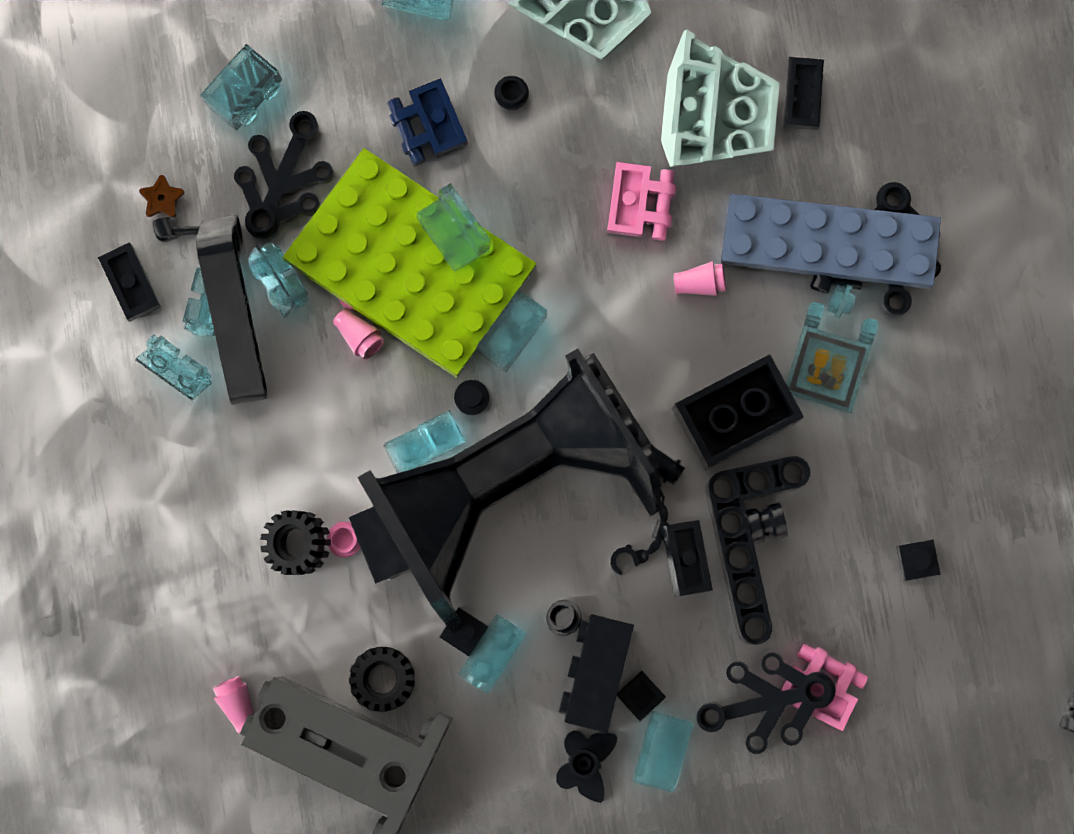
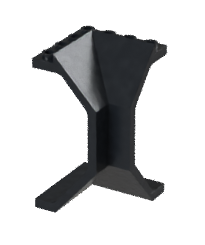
(438, 505)

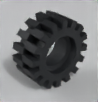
(277, 538)
(359, 679)

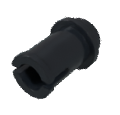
(668, 468)

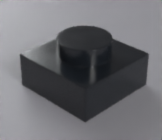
(918, 560)
(467, 637)

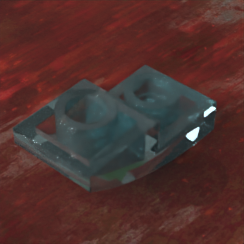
(424, 443)

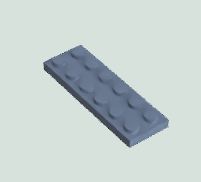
(831, 241)

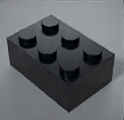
(737, 412)
(596, 673)

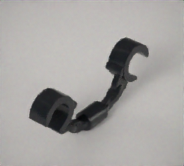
(642, 556)

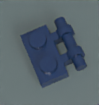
(437, 118)

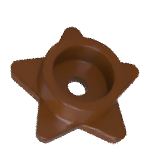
(168, 205)

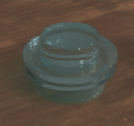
(841, 301)

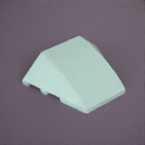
(589, 24)
(715, 106)

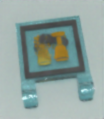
(828, 365)

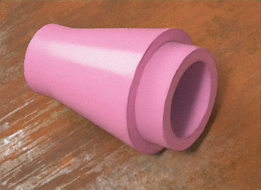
(701, 280)
(359, 334)
(234, 701)

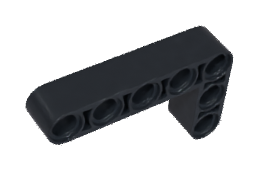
(219, 252)
(743, 538)

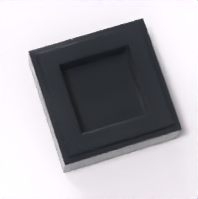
(640, 695)

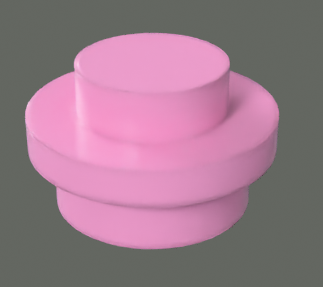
(343, 540)

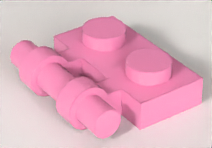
(630, 197)
(841, 707)

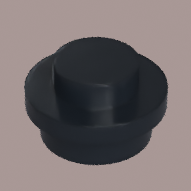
(511, 93)
(471, 397)
(564, 617)

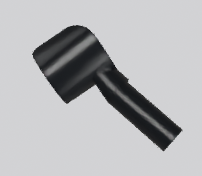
(165, 231)
(823, 283)

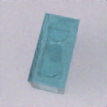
(242, 88)
(512, 331)

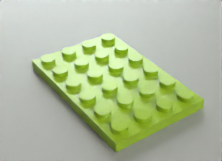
(386, 267)

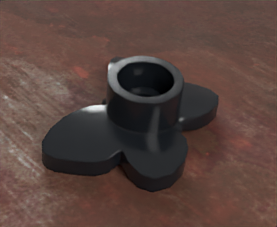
(585, 762)

